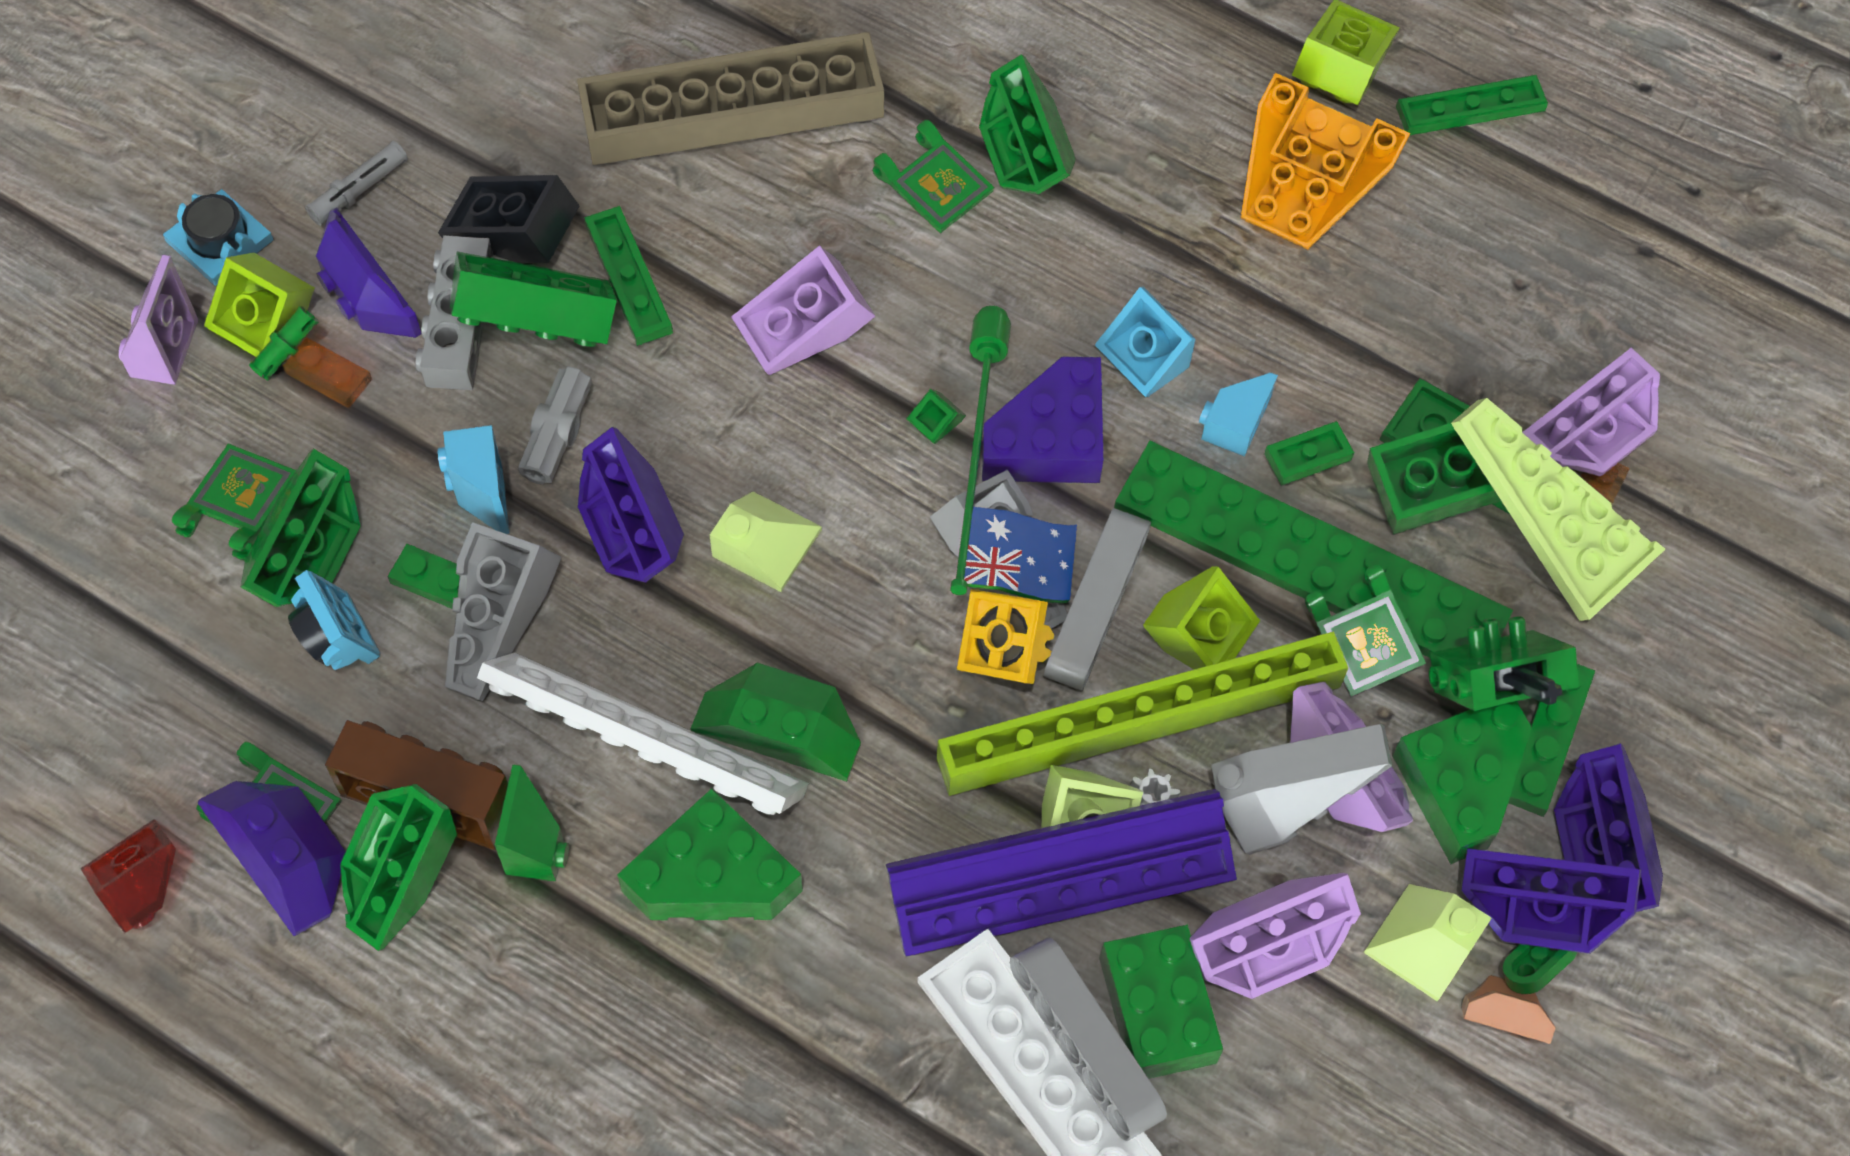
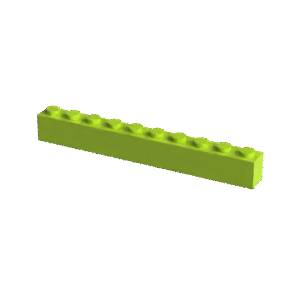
(1137, 713)

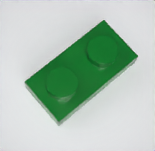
(1309, 453)
(426, 575)

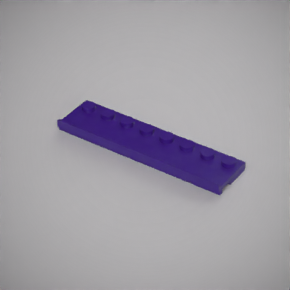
(1061, 871)

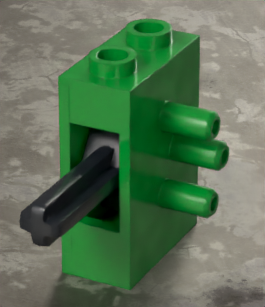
(1504, 668)

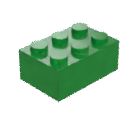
(1427, 478)
(1161, 1001)

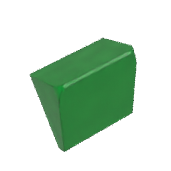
(935, 416)

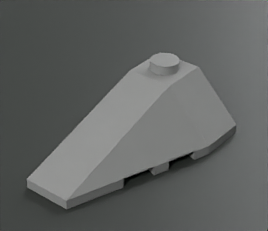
(496, 600)

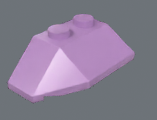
(1602, 417)
(1380, 803)
(1276, 934)

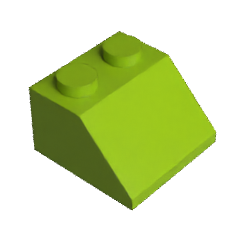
(254, 301)

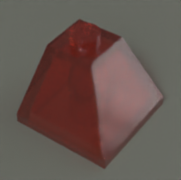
(133, 876)

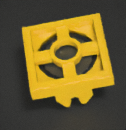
(1007, 637)

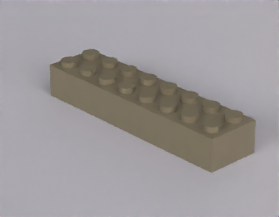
(731, 98)

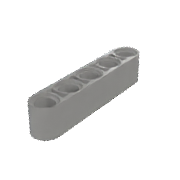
(1097, 599)
(1088, 1039)

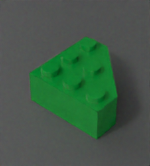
(1465, 773)
(710, 869)

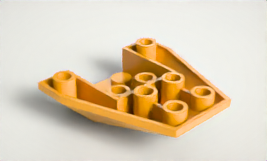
(1311, 163)

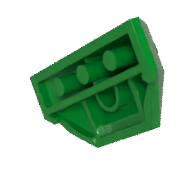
(1024, 130)
(304, 531)
(781, 719)
(394, 861)

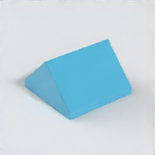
(1147, 343)

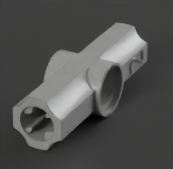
(555, 425)

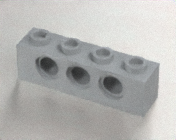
(452, 365)

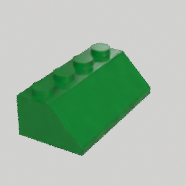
(531, 299)

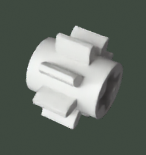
(1157, 785)

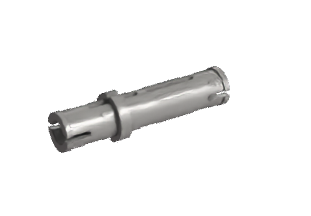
(386, 159)

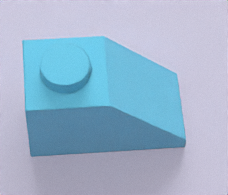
(1237, 413)

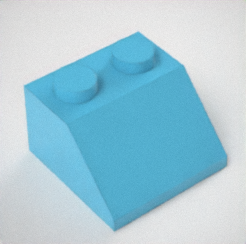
(476, 474)

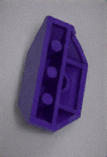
(361, 283)
(626, 509)
(1608, 820)
(280, 847)
(1550, 899)

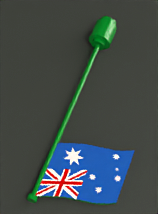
(1001, 546)

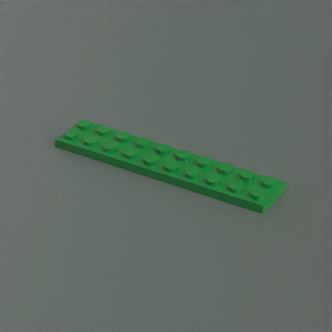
(1295, 547)

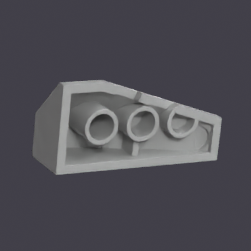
(995, 493)
(1287, 785)

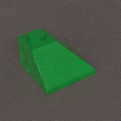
(528, 834)

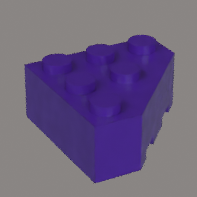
(1050, 427)

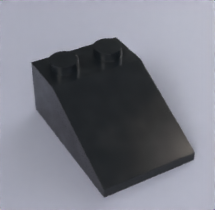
(517, 213)

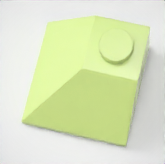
(763, 539)
(1083, 794)
(1427, 937)

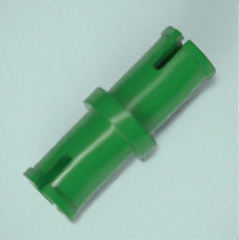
(283, 343)

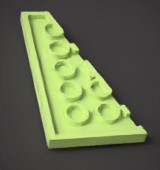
(1563, 517)

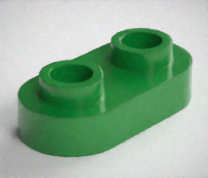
(1538, 963)

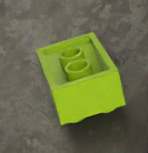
(1344, 52)

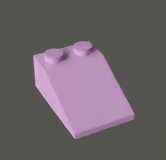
(803, 312)
(159, 328)

